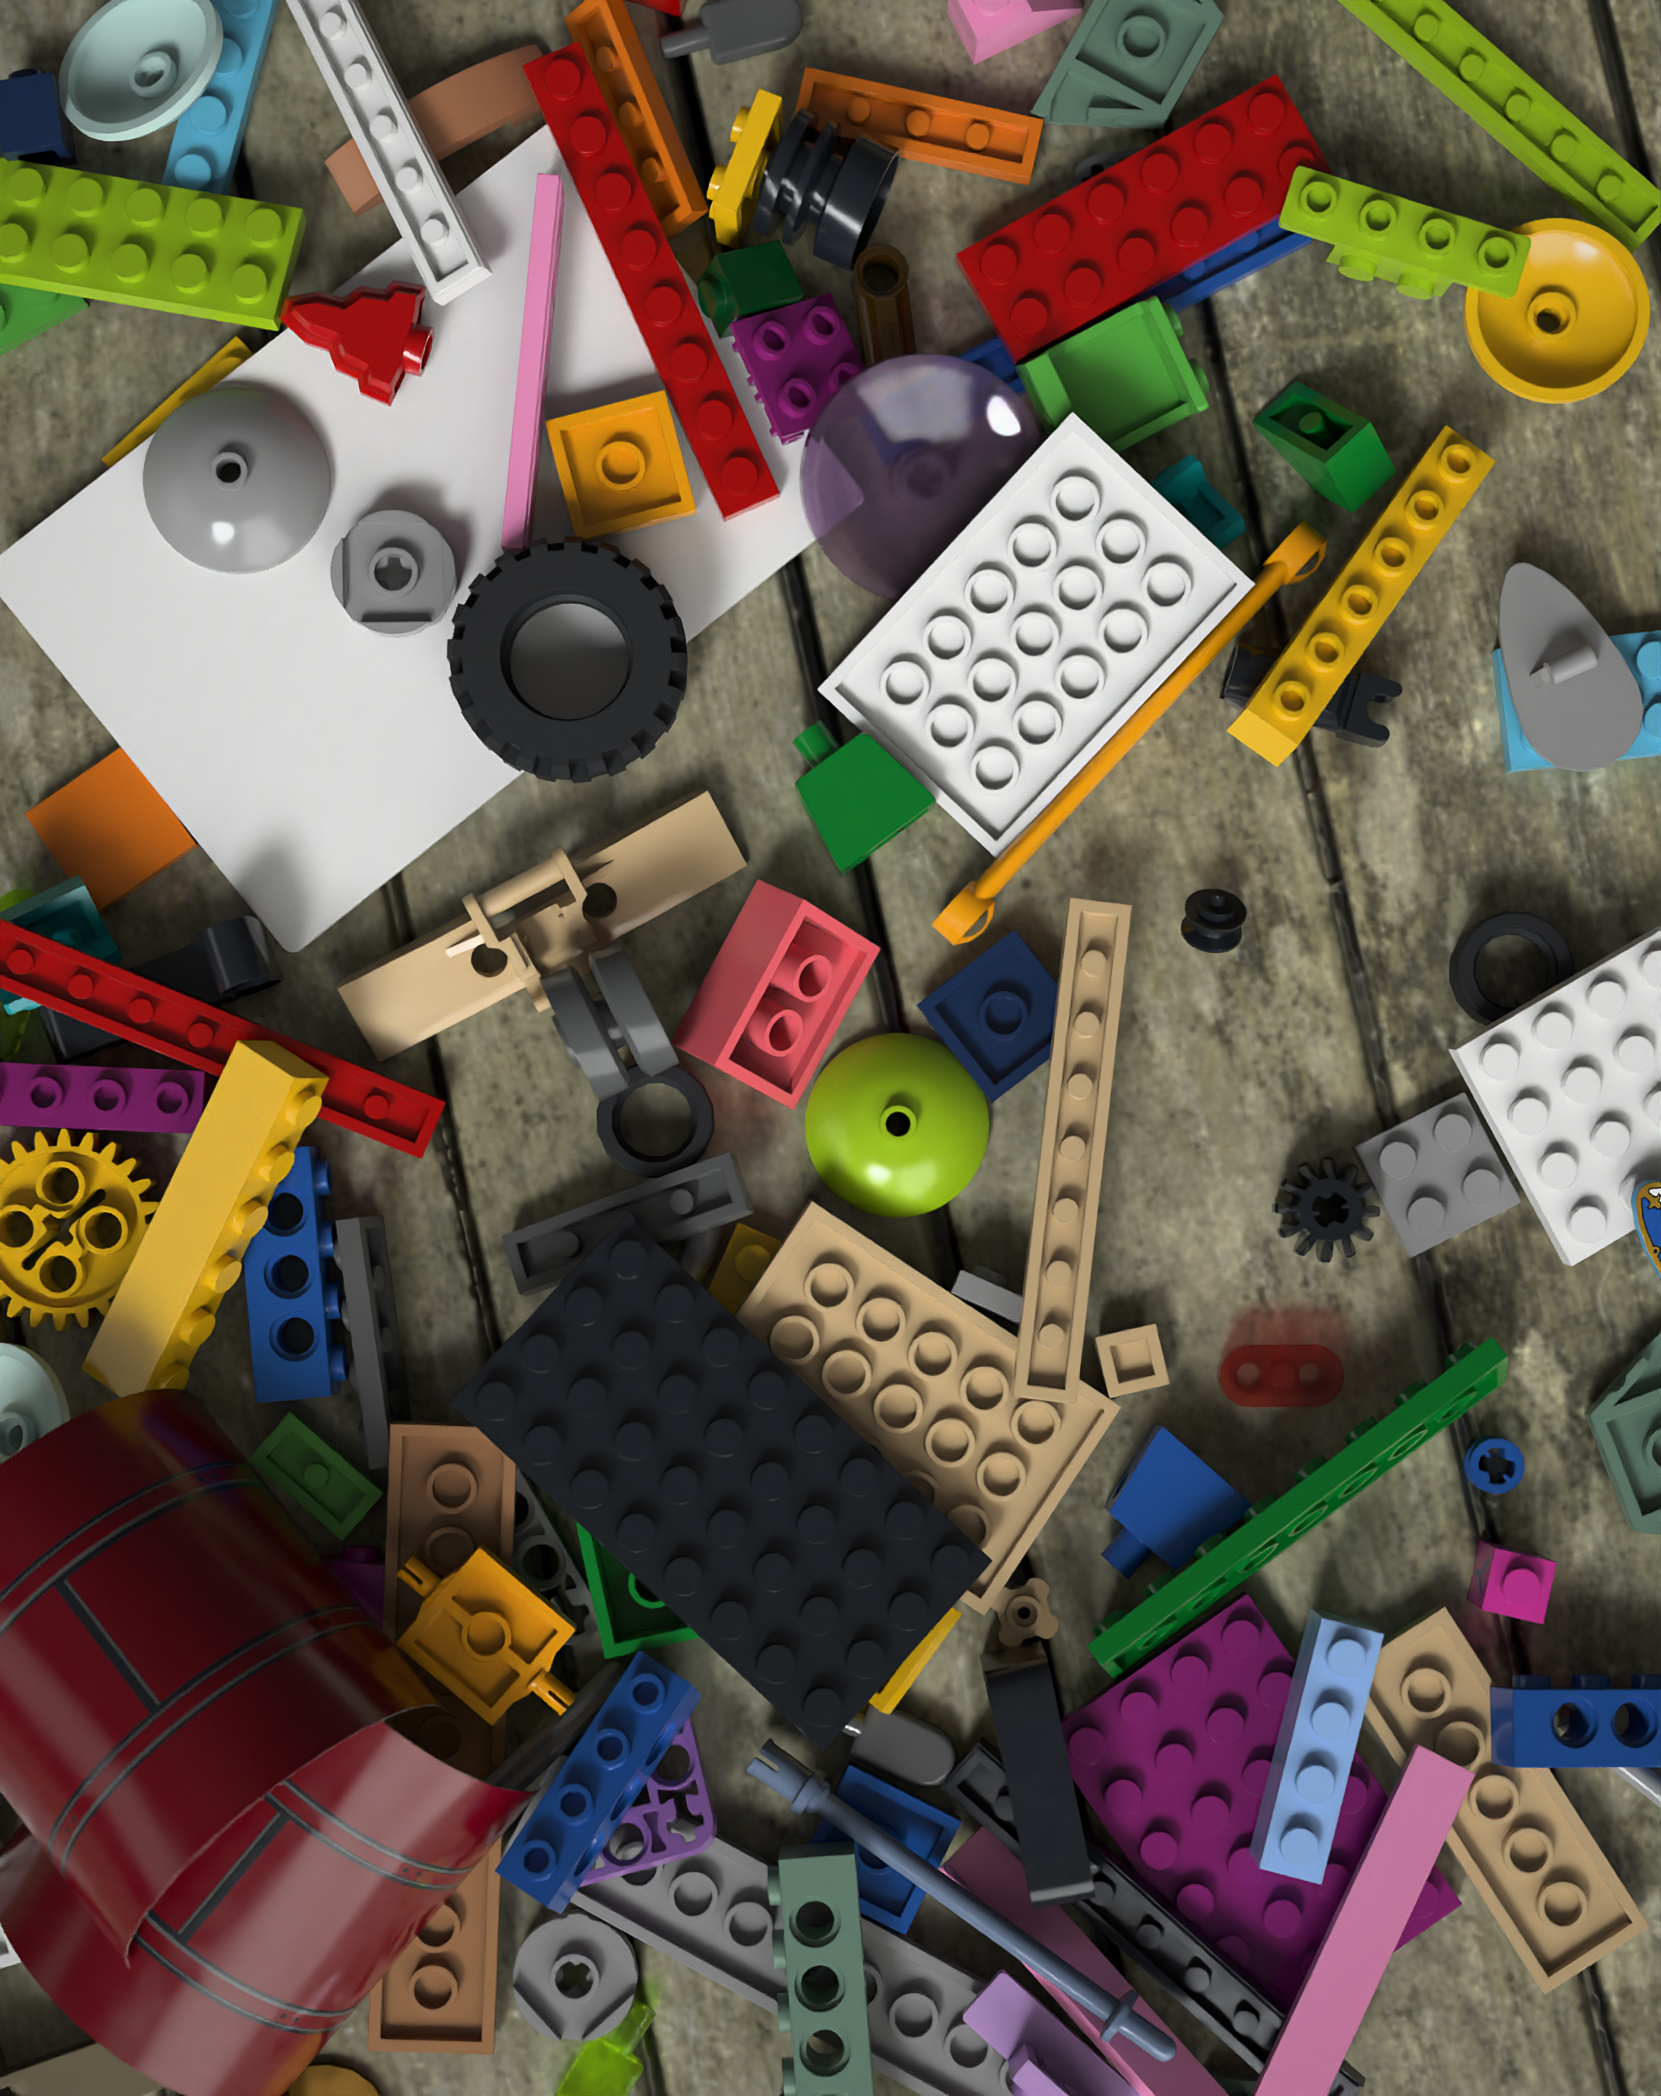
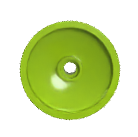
(850, 1134)

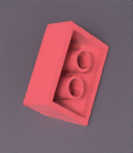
(775, 994)

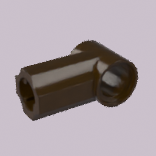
(883, 315)

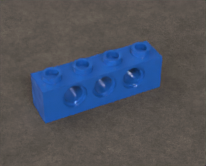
(277, 1368)
(1526, 1734)
(599, 1783)

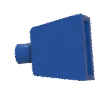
(1168, 1504)

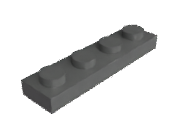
(663, 1208)
(373, 1323)

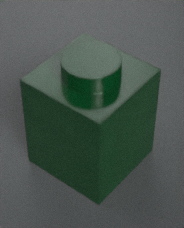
(746, 285)

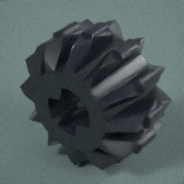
(1328, 1231)

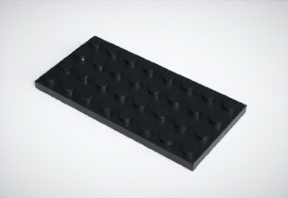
(722, 1482)

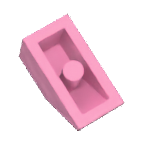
(996, 25)

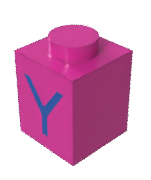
(1511, 1582)

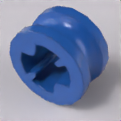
(1505, 1450)

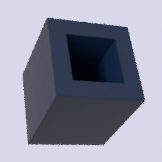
(33, 120)

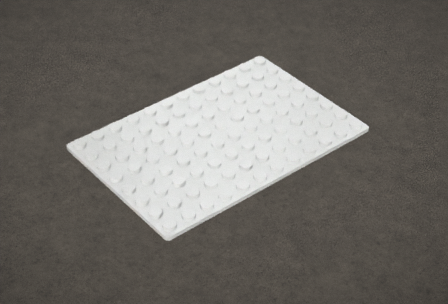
(254, 699)

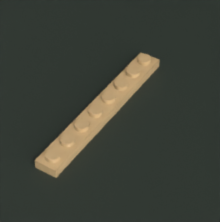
(1071, 1151)

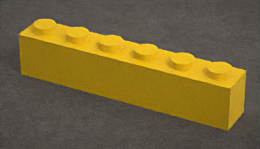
(206, 1219)

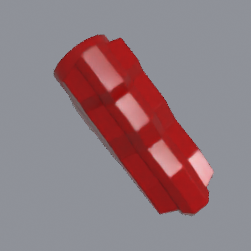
(368, 333)

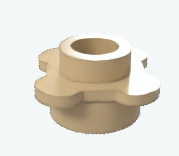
(1038, 1623)

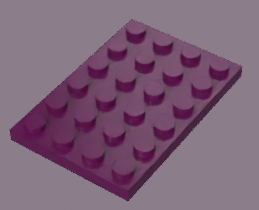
(1179, 1777)

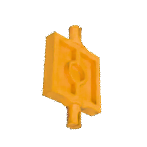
(486, 1634)

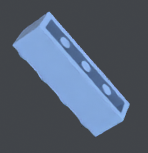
(1315, 1746)

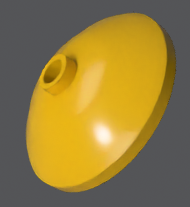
(1592, 295)

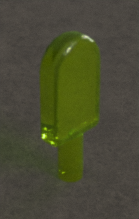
(608, 2065)

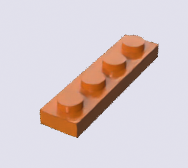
(638, 111)
(925, 125)

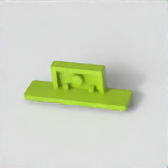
(1402, 238)

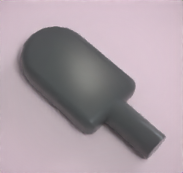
(737, 30)
(902, 1746)

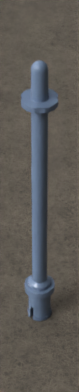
(813, 1795)

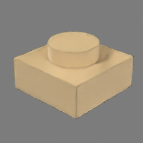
(1131, 1360)

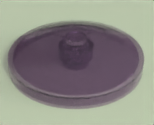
(908, 464)

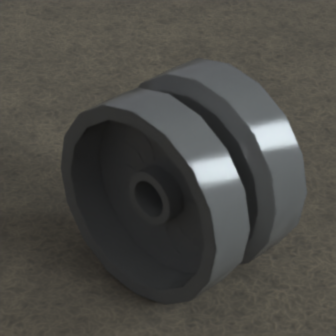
(606, 1021)

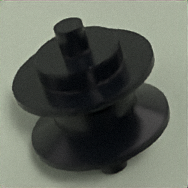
(1213, 920)

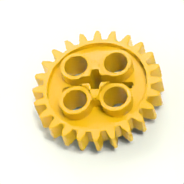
(29, 1188)

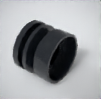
(825, 189)

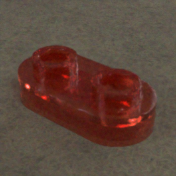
(1279, 1375)

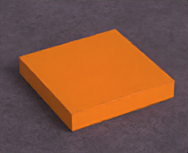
(111, 830)

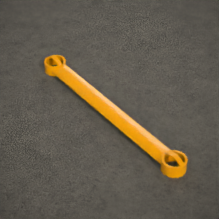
(979, 895)

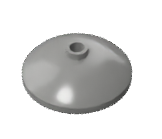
(263, 513)

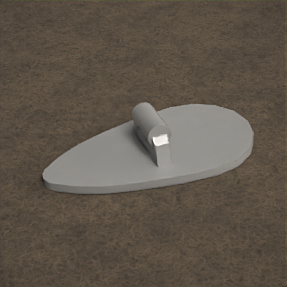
(1564, 674)

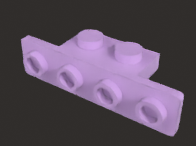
(1039, 2047)

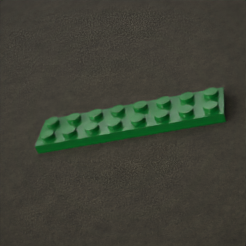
(1281, 1522)

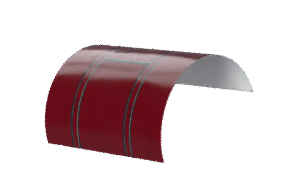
(165, 1647)
(270, 1924)

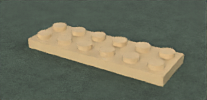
(1515, 1824)

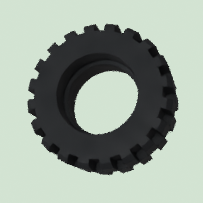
(551, 577)

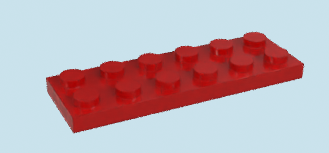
(1140, 221)

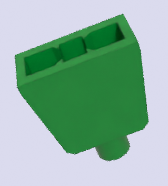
(856, 795)

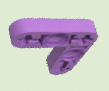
(657, 1817)

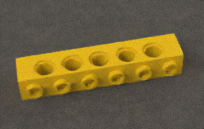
(1361, 597)

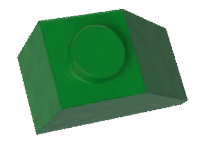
(1327, 445)

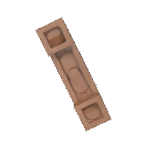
(450, 118)

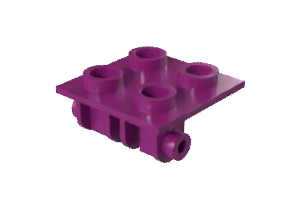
(796, 361)

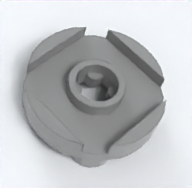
(368, 548)
(574, 2012)

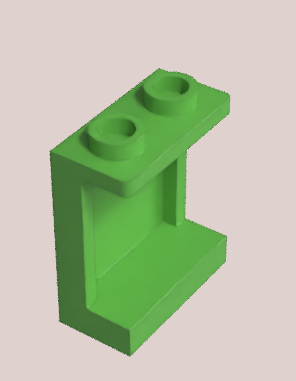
(1118, 376)

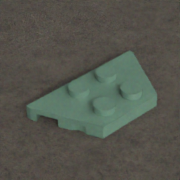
(1129, 63)
(1628, 1437)

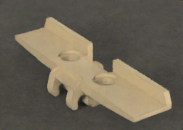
(433, 977)

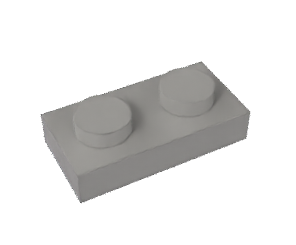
(987, 1292)

